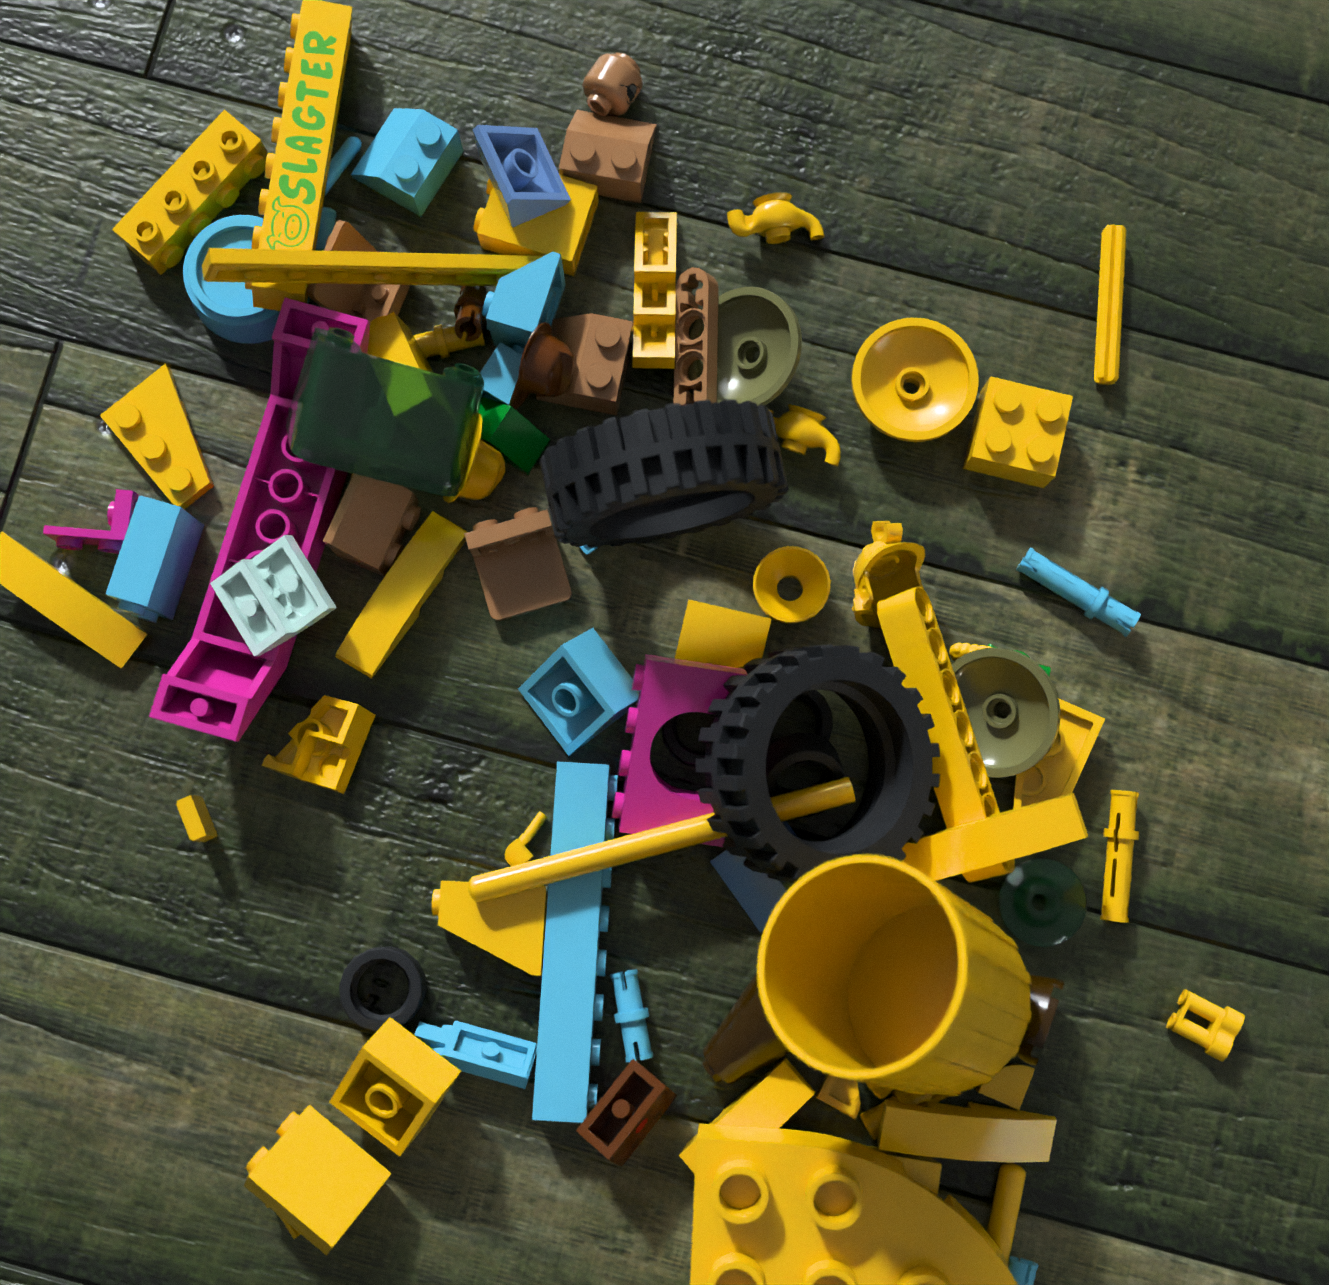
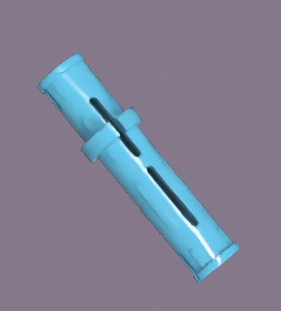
(1079, 592)

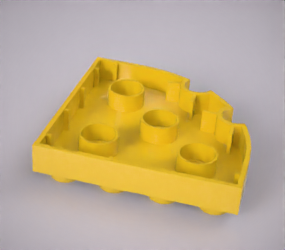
(825, 1213)

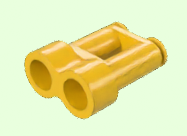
(1220, 1032)

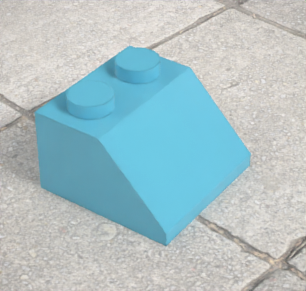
(410, 158)
(525, 300)
(580, 690)

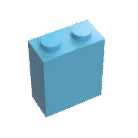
(154, 559)

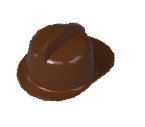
(544, 366)

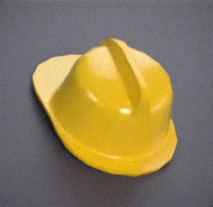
(483, 469)

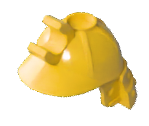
(884, 570)

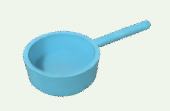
(228, 306)

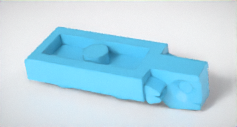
(481, 1051)

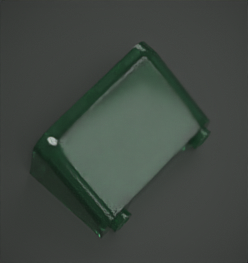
(383, 415)

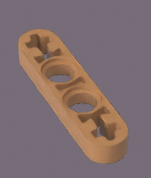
(703, 347)

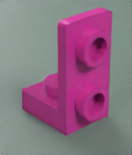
(111, 541)

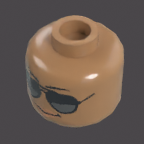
(612, 84)

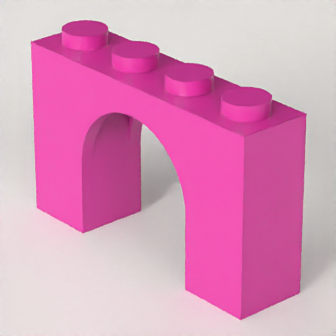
(665, 690)

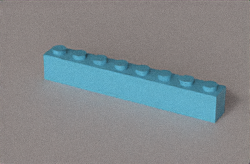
(572, 949)

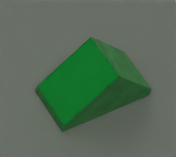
(512, 435)

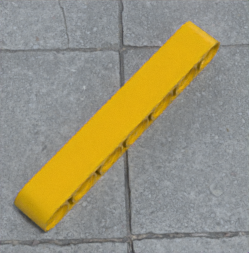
(922, 656)

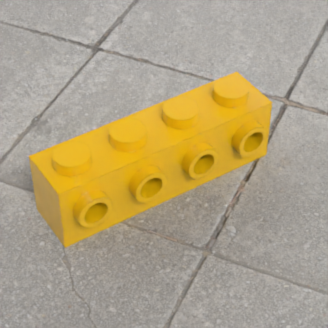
(192, 192)

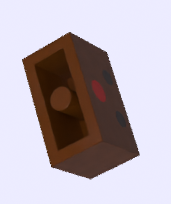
(626, 1113)

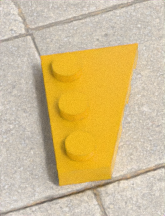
(159, 436)
(1064, 762)

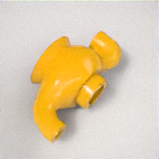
(774, 219)
(803, 430)

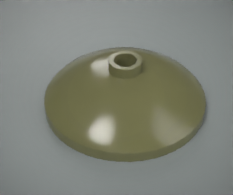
(749, 323)
(1029, 731)

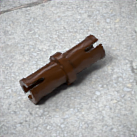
(469, 312)

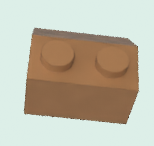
(608, 154)
(600, 364)
(372, 523)

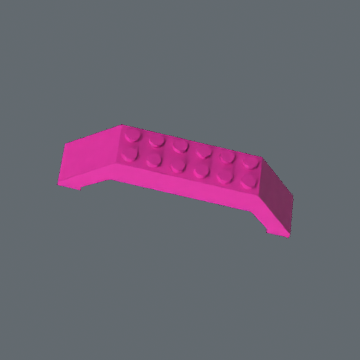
(216, 678)

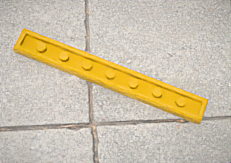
(358, 267)

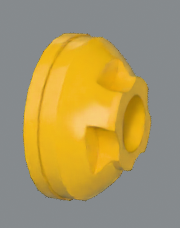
(797, 564)

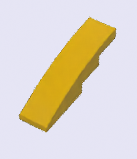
(654, 290)
(401, 594)
(67, 603)
(997, 838)
(966, 1133)

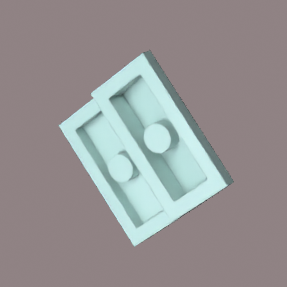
(273, 595)

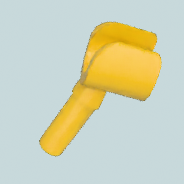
(517, 851)

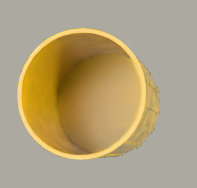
(891, 979)

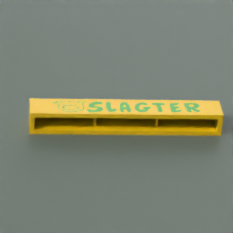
(303, 140)

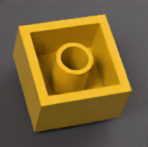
(1018, 432)
(394, 1086)

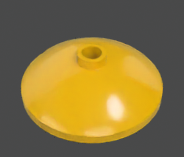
(919, 354)

